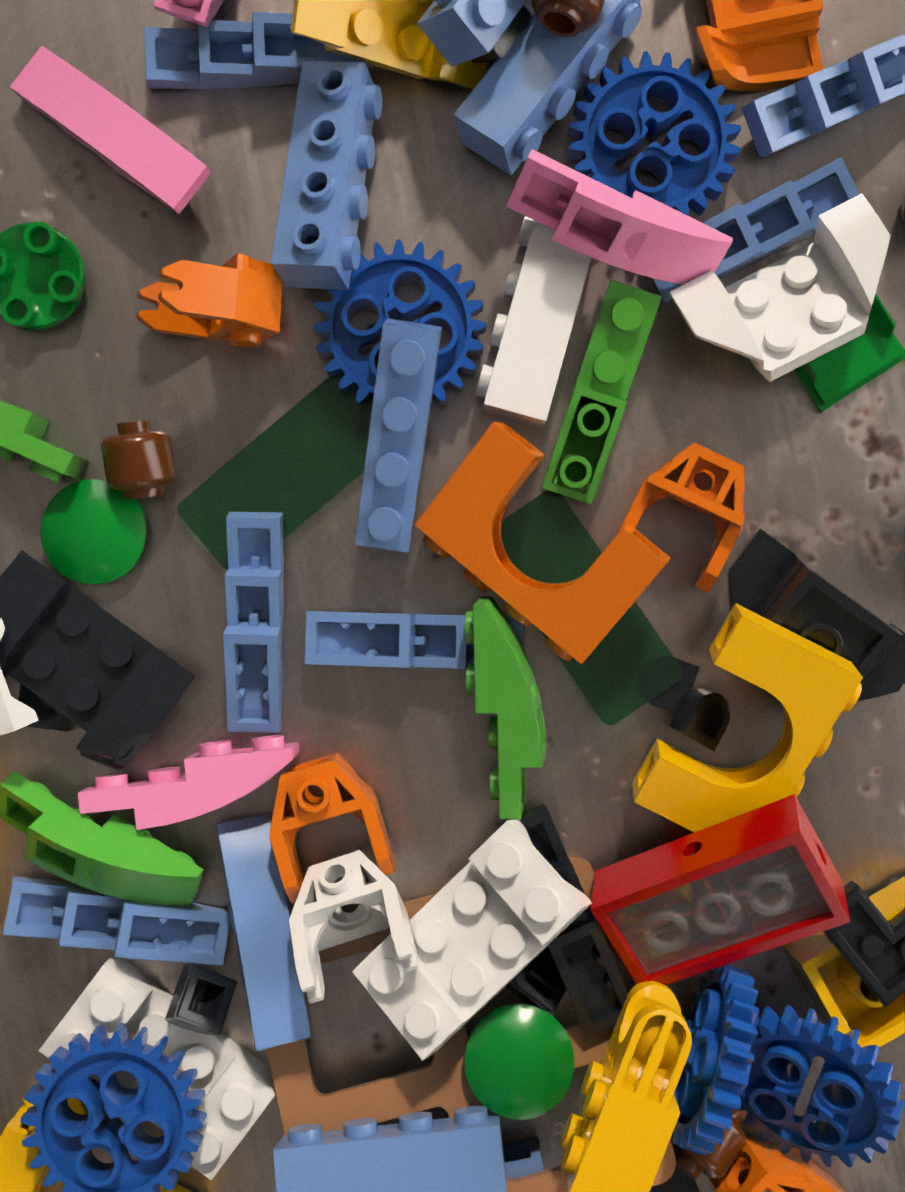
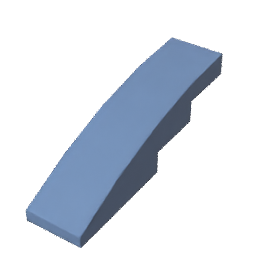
(230, 54)
(827, 97)
(776, 219)
(254, 622)
(390, 640)
(110, 923)
(262, 932)

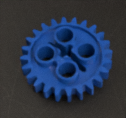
(624, 106)
(374, 288)
(718, 1058)
(851, 1104)
(69, 1137)

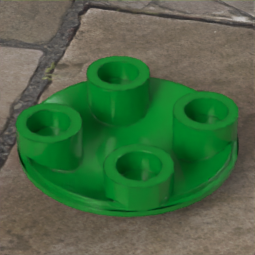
(39, 276)
(93, 532)
(519, 1061)

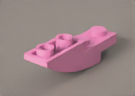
(614, 228)
(210, 782)

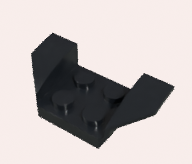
(791, 594)

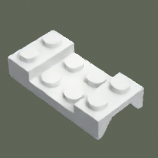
(472, 939)
(233, 1079)

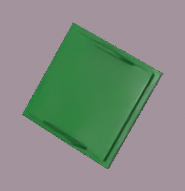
(853, 363)

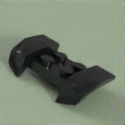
(85, 662)

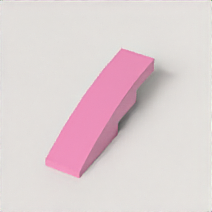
(111, 129)

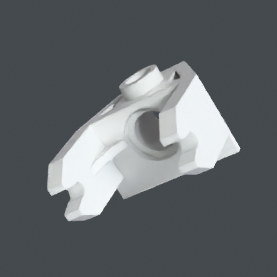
(321, 923)

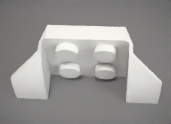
(799, 302)

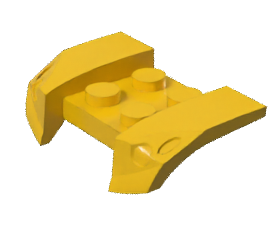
(383, 36)

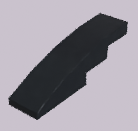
(580, 948)

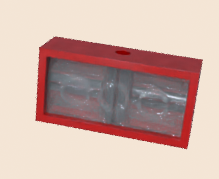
(720, 894)

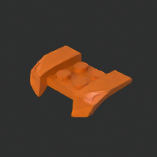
(760, 43)

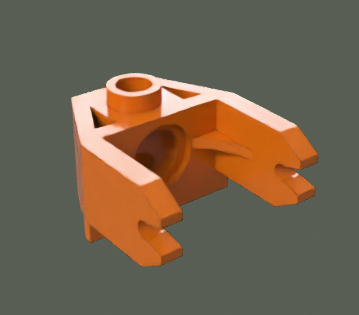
(215, 301)
(721, 502)
(297, 807)
(773, 1172)

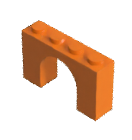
(468, 523)

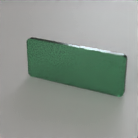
(287, 468)
(631, 660)

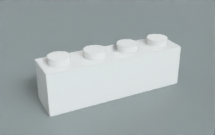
(536, 329)

